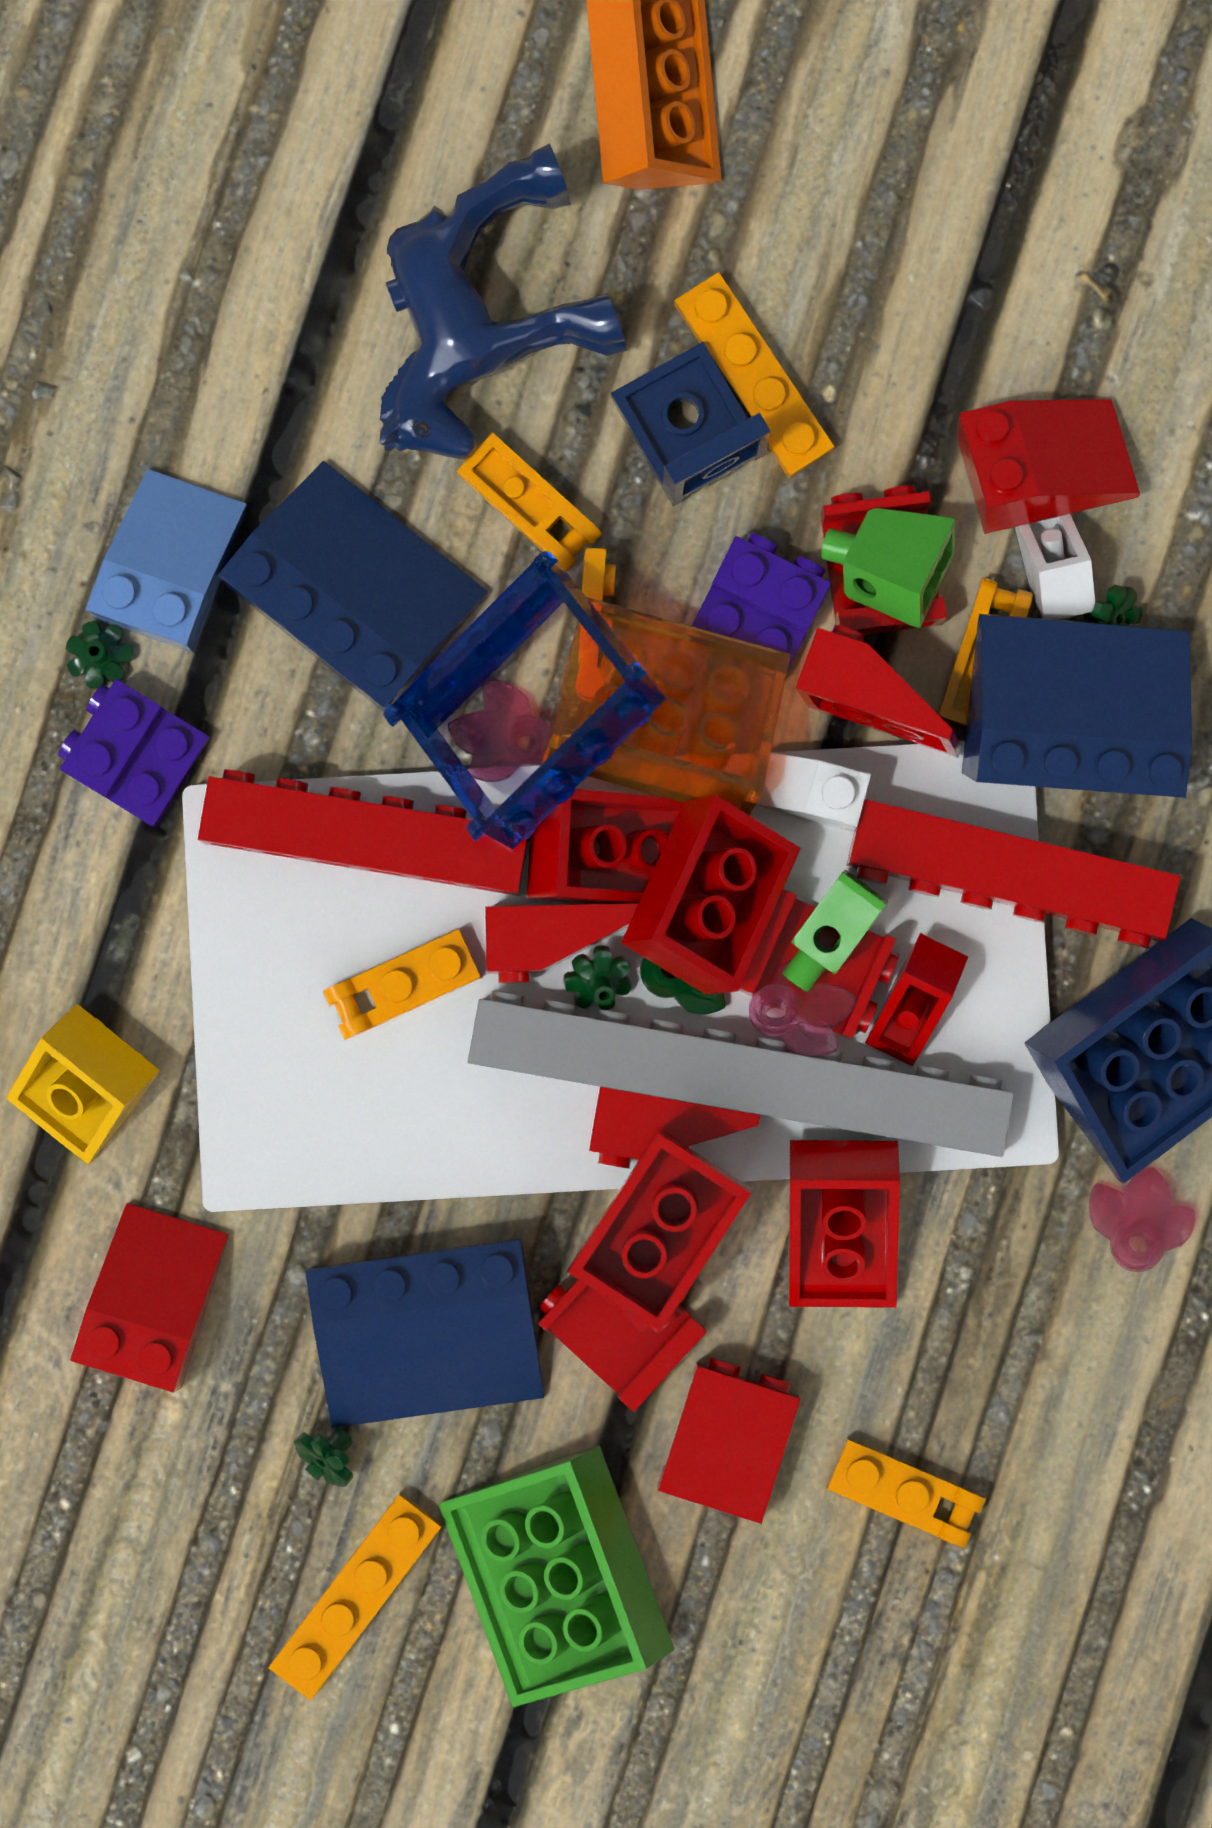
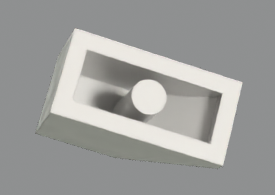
(1057, 567)
(814, 790)

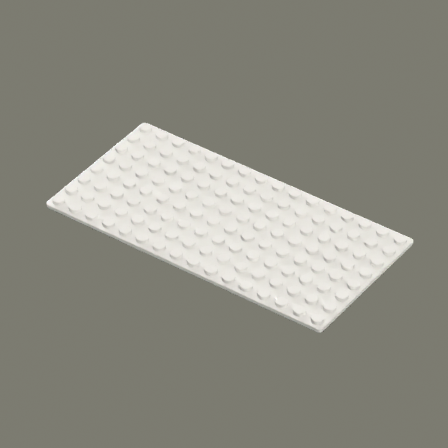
(403, 1115)

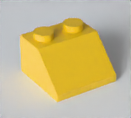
(81, 1083)

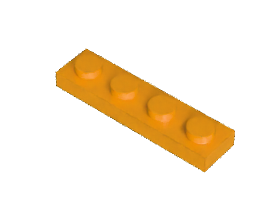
(754, 374)
(355, 1596)

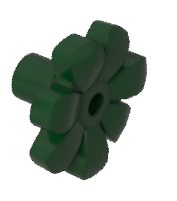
(1117, 608)
(106, 662)
(598, 978)
(326, 1456)

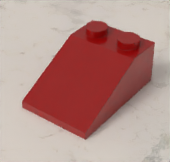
(1044, 459)
(859, 686)
(599, 847)
(843, 1223)
(150, 1298)

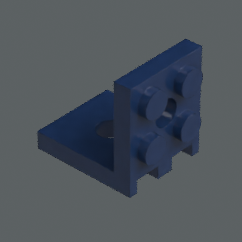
(709, 448)

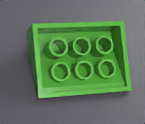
(557, 1578)

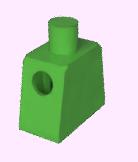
(894, 561)
(849, 909)

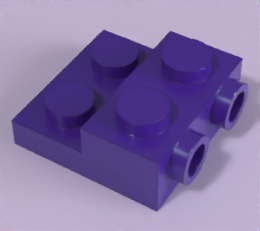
(763, 596)
(132, 752)

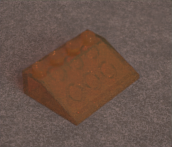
(708, 732)

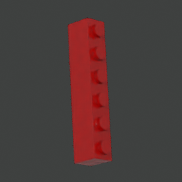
(356, 833)
(1014, 872)

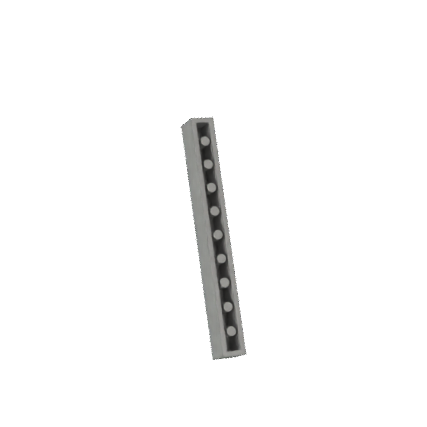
(741, 1077)

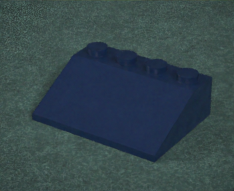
(352, 585)
(1079, 706)
(1138, 1053)
(425, 1332)

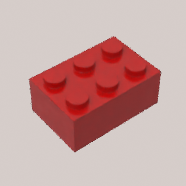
(711, 895)
(659, 1230)

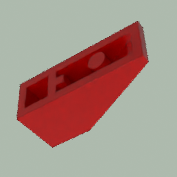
(541, 936)
(630, 1120)

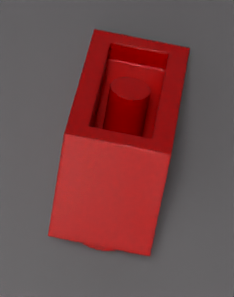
(917, 999)

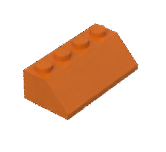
(654, 93)

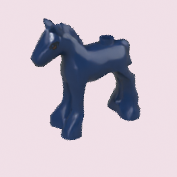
(451, 317)

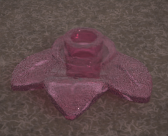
(494, 733)
(807, 1016)
(1140, 1211)

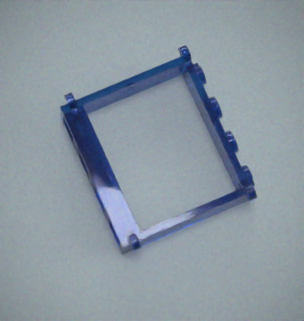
(477, 656)

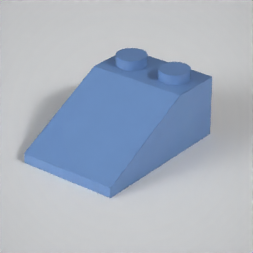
(166, 560)

